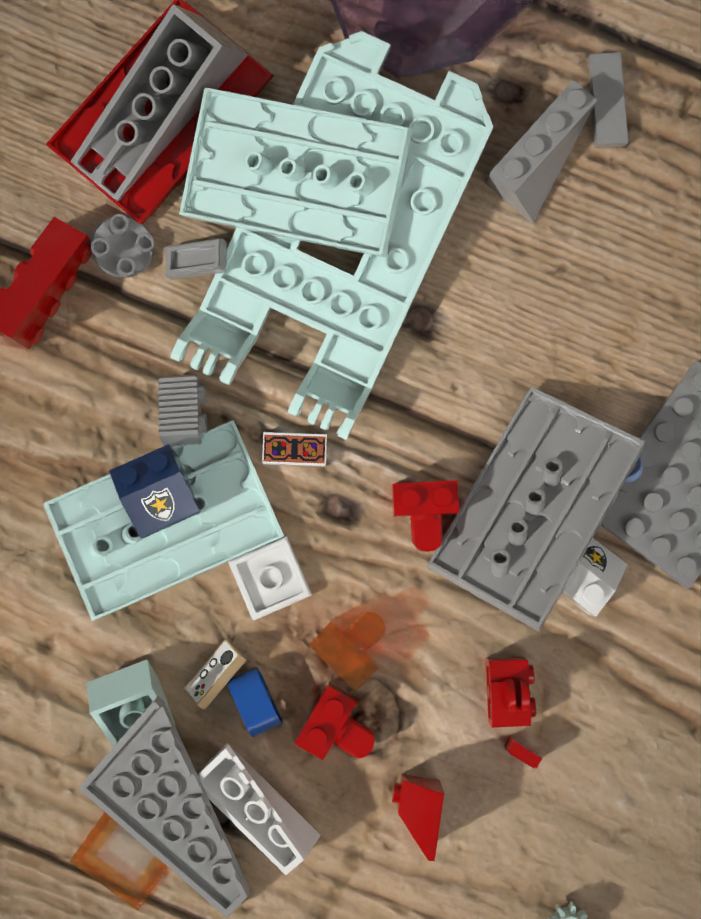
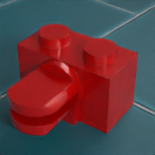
(425, 505)
(509, 692)
(331, 724)

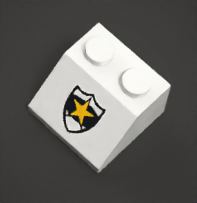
(595, 579)

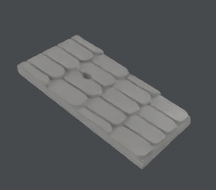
(536, 507)

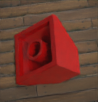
(420, 808)

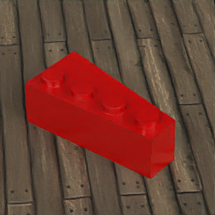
(42, 282)

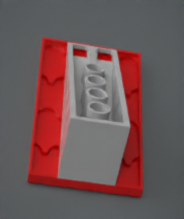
(142, 119)

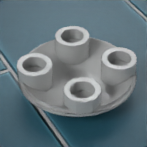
(122, 246)

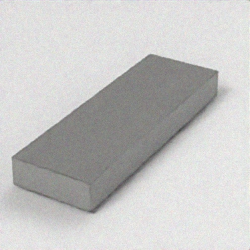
(610, 109)

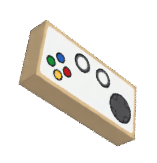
(214, 674)

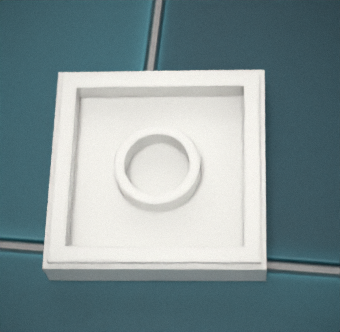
(270, 578)

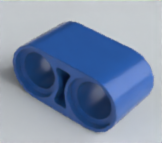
(254, 702)

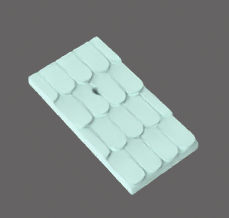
(295, 172)
(121, 570)

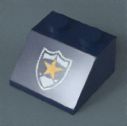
(155, 491)

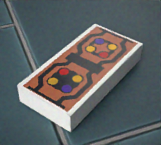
(294, 449)

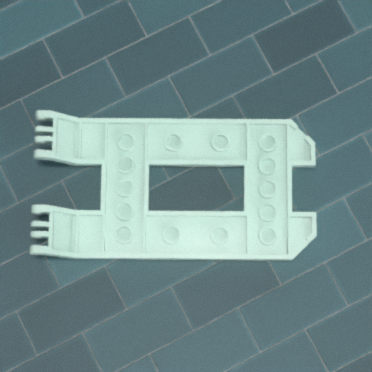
(363, 309)

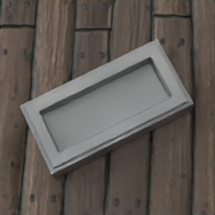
(196, 259)

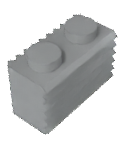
(181, 410)

